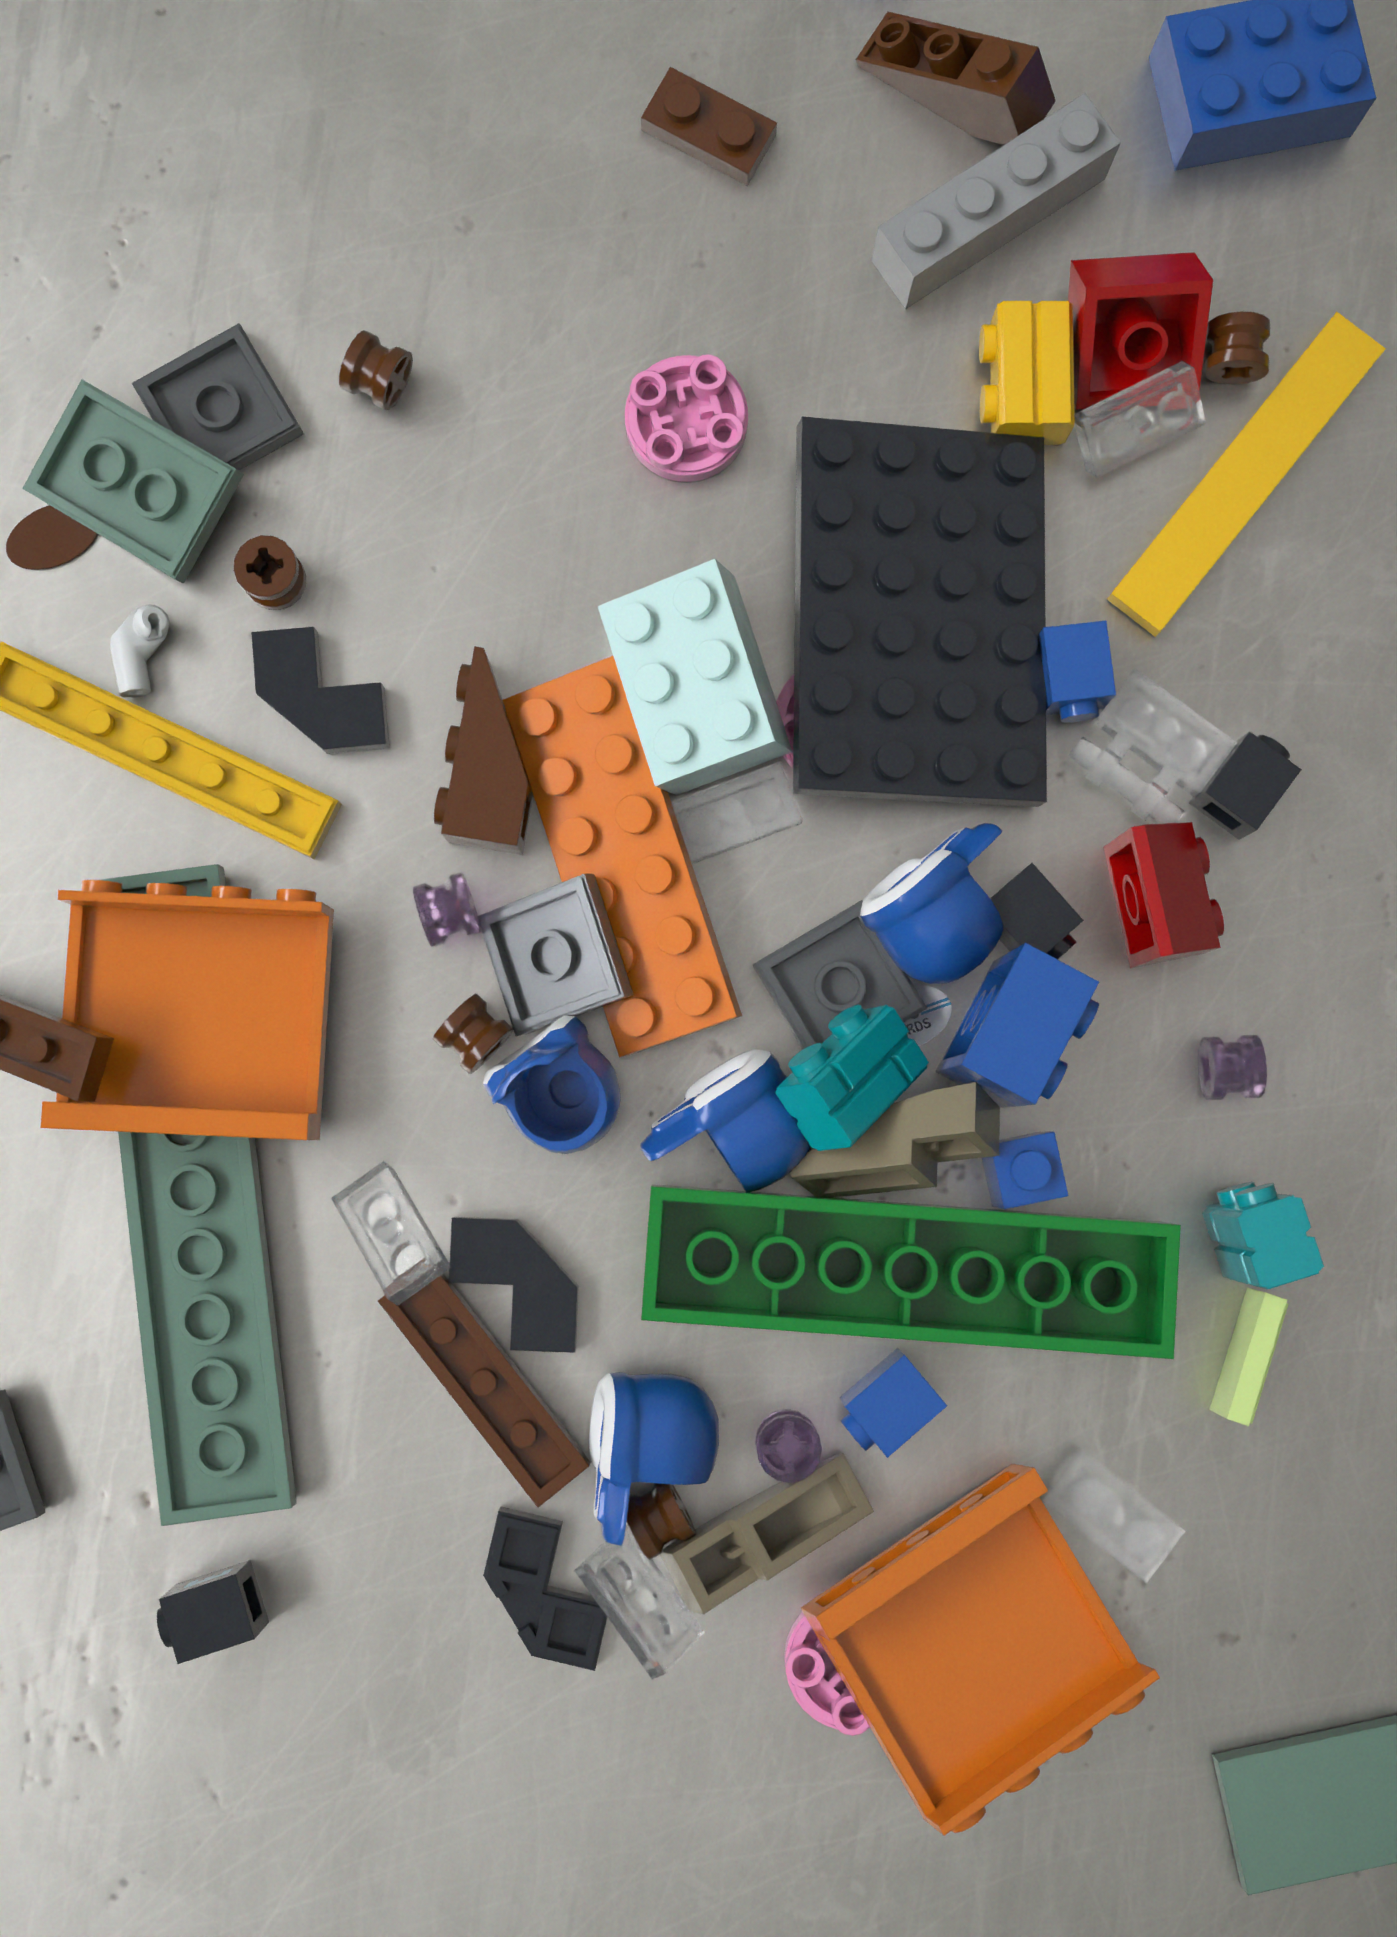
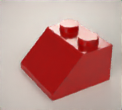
(1136, 320)
(1163, 893)

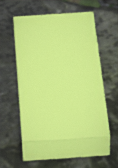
(1249, 1356)

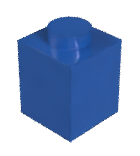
(1077, 670)
(1025, 1171)
(890, 1404)

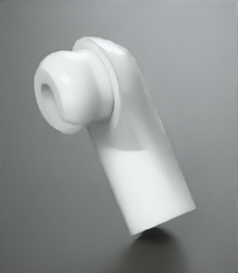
(134, 645)

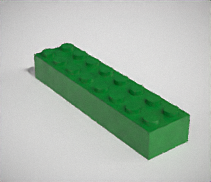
(911, 1271)

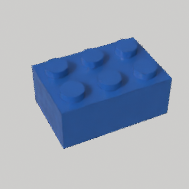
(1259, 78)
(1021, 1027)

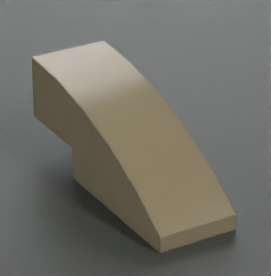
(907, 1145)
(765, 1534)

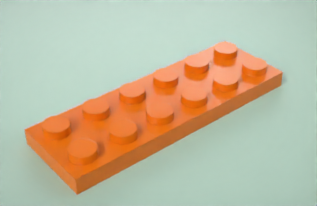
(620, 827)

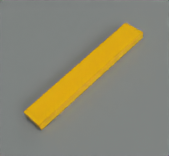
(1245, 474)
(164, 753)

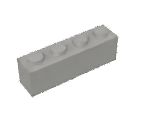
(994, 201)

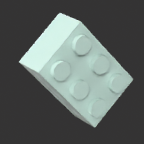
(694, 678)

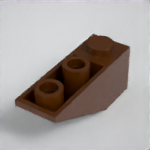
(966, 77)
(488, 784)

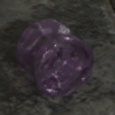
(446, 909)
(1232, 1067)
(788, 1458)

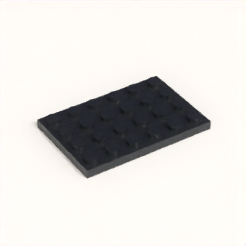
(919, 614)

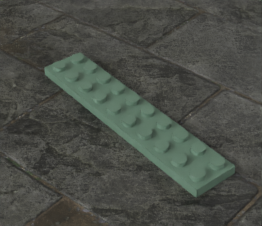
(205, 1309)

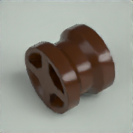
(1237, 348)
(375, 370)
(276, 586)
(472, 1033)
(658, 1519)

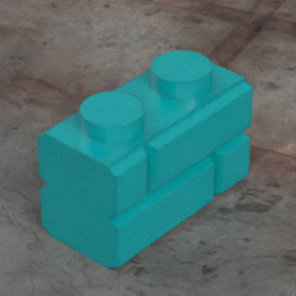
(851, 1076)
(1262, 1236)

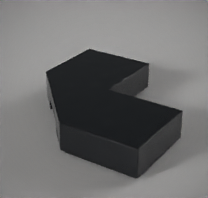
(291, 683)
(542, 1290)
(549, 1619)

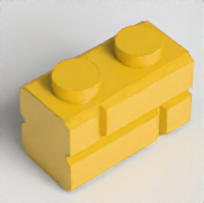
(1029, 370)

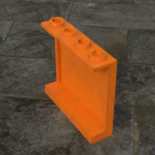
(207, 1010)
(977, 1649)

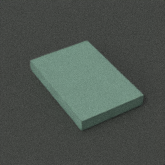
(133, 481)
(1312, 1804)

